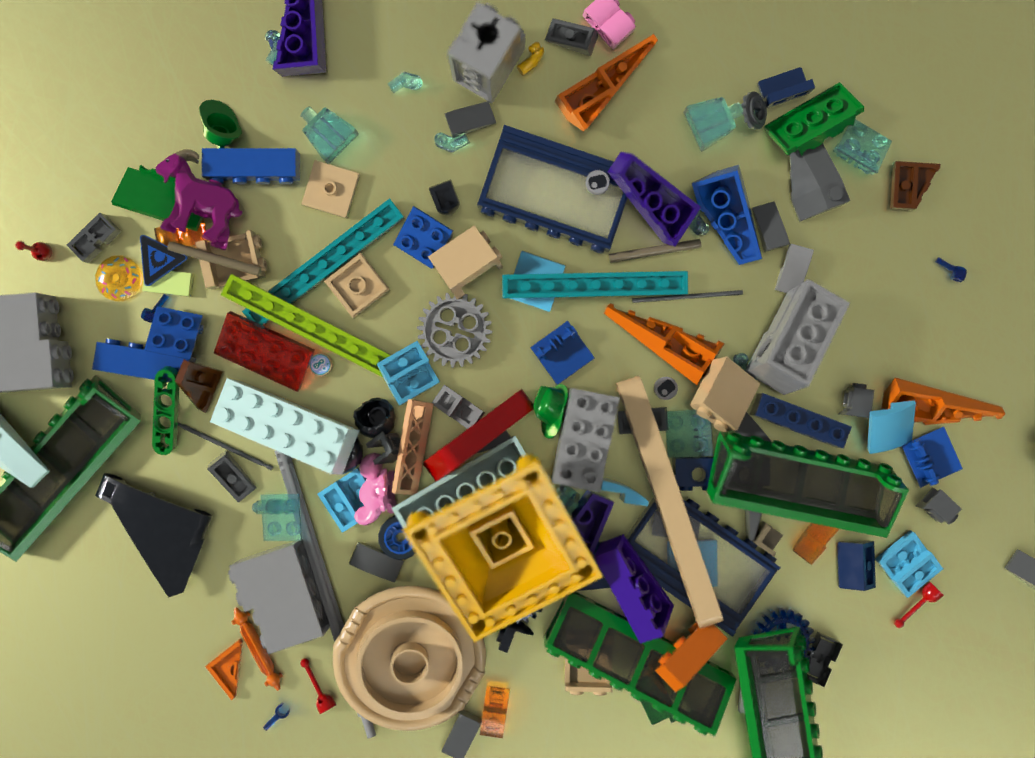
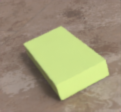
(172, 283)

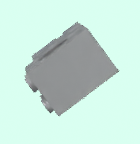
(486, 51)
(797, 338)
(31, 345)
(584, 440)
(282, 595)

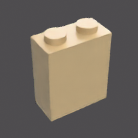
(725, 394)

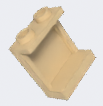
(241, 248)
(465, 259)
(580, 681)

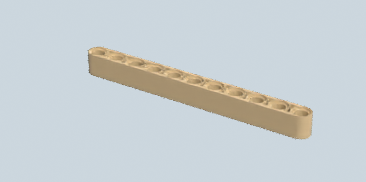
(669, 502)

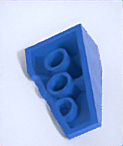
(728, 209)

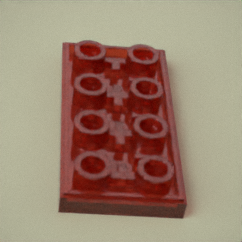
(263, 351)

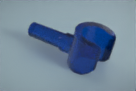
(959, 273)
(148, 314)
(276, 717)

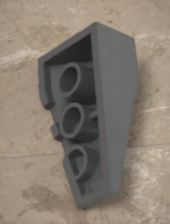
(815, 183)

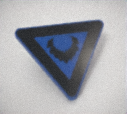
(157, 260)

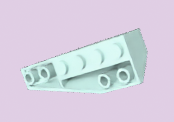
(18, 457)

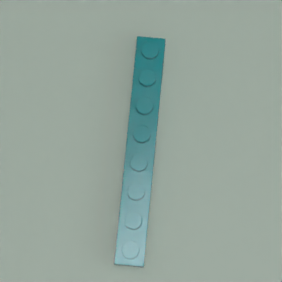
(333, 256)
(594, 284)

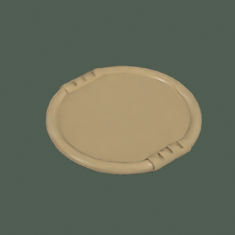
(407, 659)

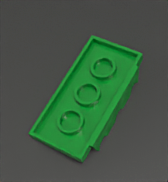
(815, 120)
(147, 194)

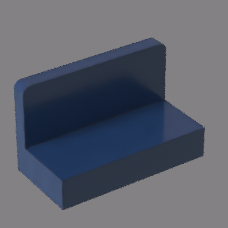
(785, 87)
(856, 565)

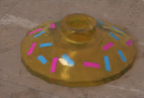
(127, 283)

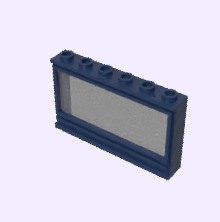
(547, 191)
(733, 565)

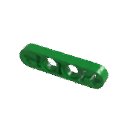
(162, 410)

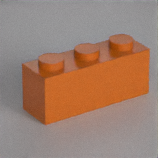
(690, 655)

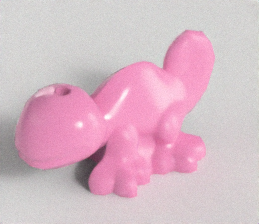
(375, 491)

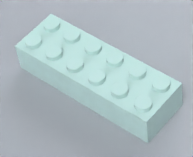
(284, 426)
(464, 481)

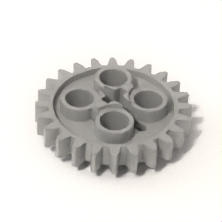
(461, 310)

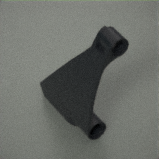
(161, 531)

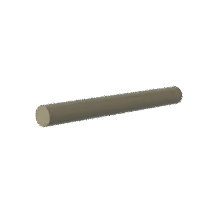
(653, 251)
(214, 258)

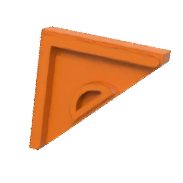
(226, 668)

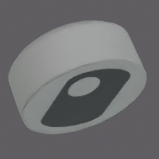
(597, 182)
(665, 388)

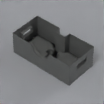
(92, 237)
(821, 658)

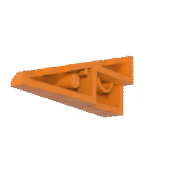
(589, 96)
(682, 351)
(936, 405)

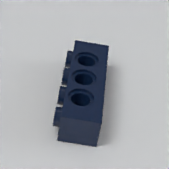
(800, 420)
(683, 468)

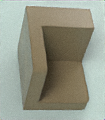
(767, 538)

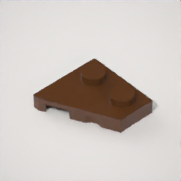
(910, 183)
(198, 383)

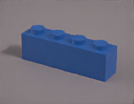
(251, 165)
(132, 360)

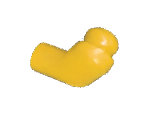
(532, 61)

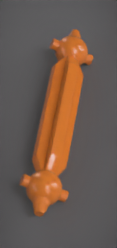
(258, 652)

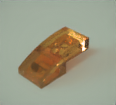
(185, 238)
(814, 541)
(494, 711)

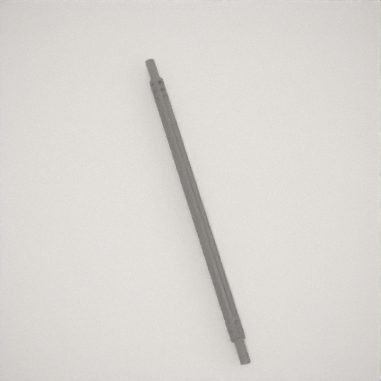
(316, 560)

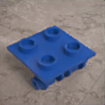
(422, 236)
(174, 332)
(562, 352)
(932, 457)

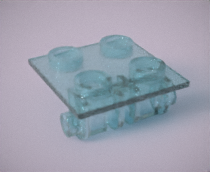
(864, 147)
(688, 435)
(280, 516)

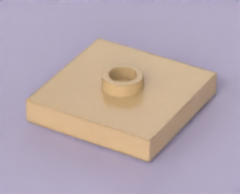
(330, 189)
(357, 285)

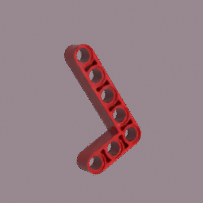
(478, 435)

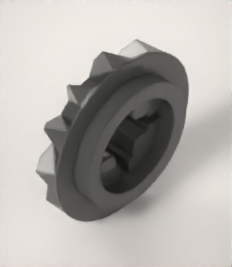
(752, 102)

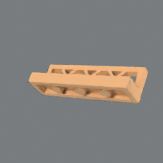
(412, 447)

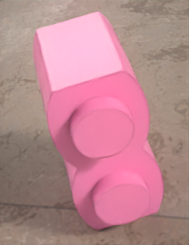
(609, 21)

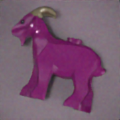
(198, 197)

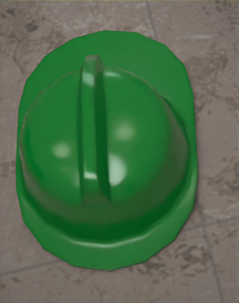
(219, 123)
(550, 408)

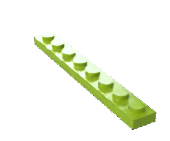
(303, 323)

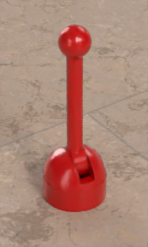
(36, 249)
(930, 594)
(324, 701)

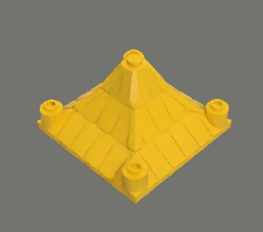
(503, 550)

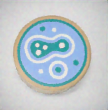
(321, 364)

